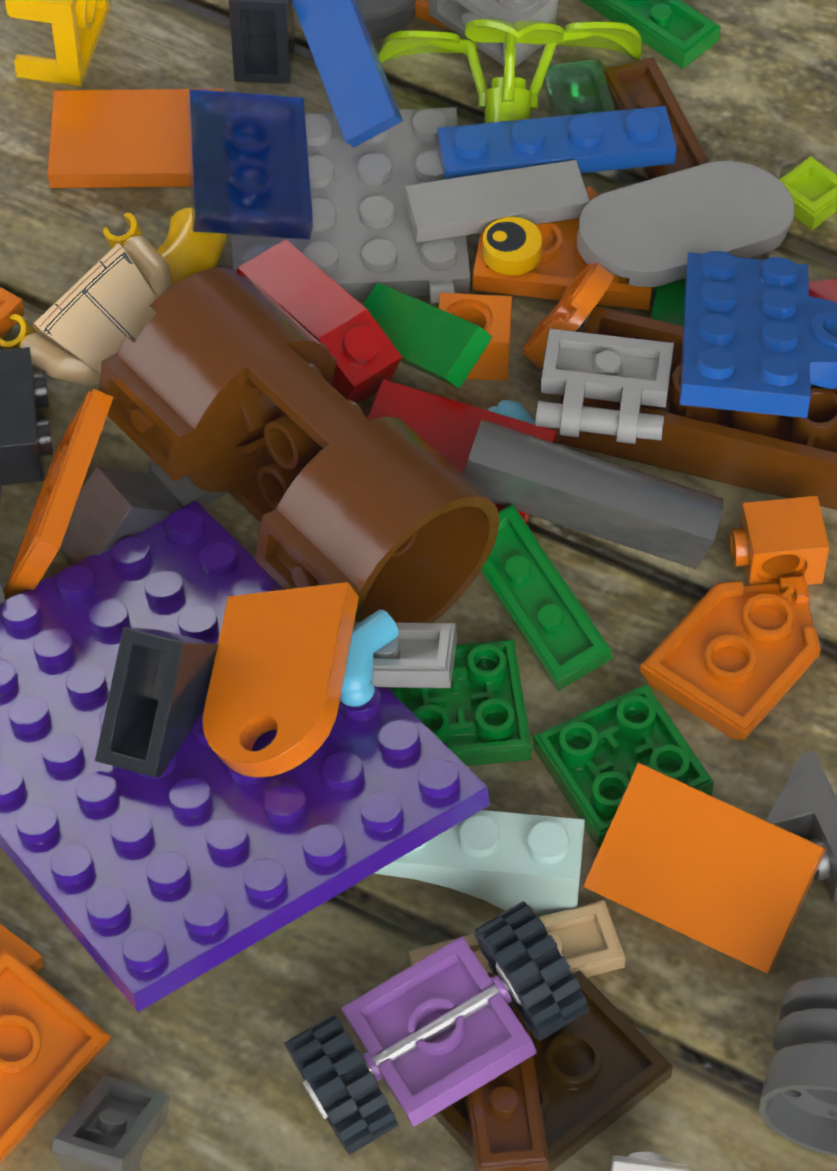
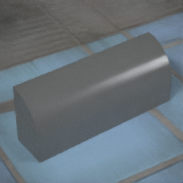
(593, 495)

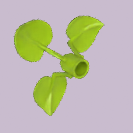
(508, 96)

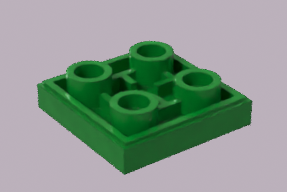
(482, 711)
(600, 749)

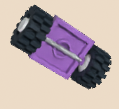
(438, 1028)

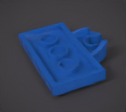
(754, 335)

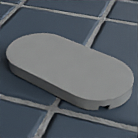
(711, 207)

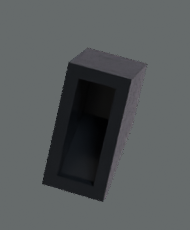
(262, 40)
(154, 698)

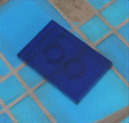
(249, 164)

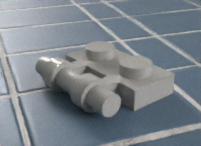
(607, 370)

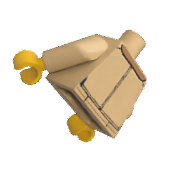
(97, 310)

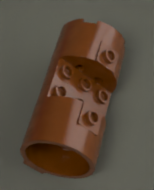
(248, 407)

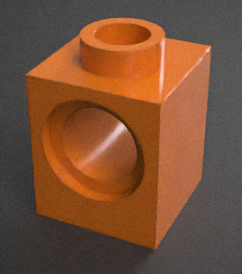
(493, 316)
(780, 540)

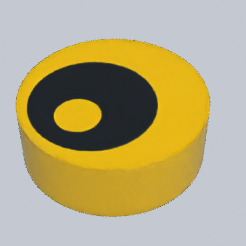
(512, 246)

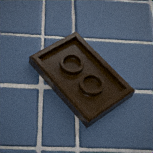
(584, 1077)

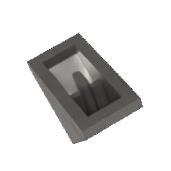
(112, 508)

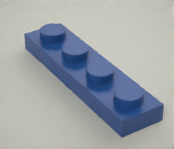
(592, 139)

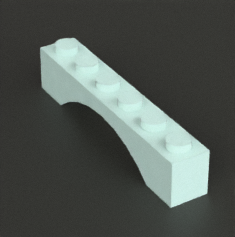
(503, 860)

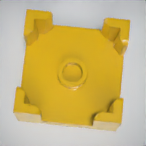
(75, 36)

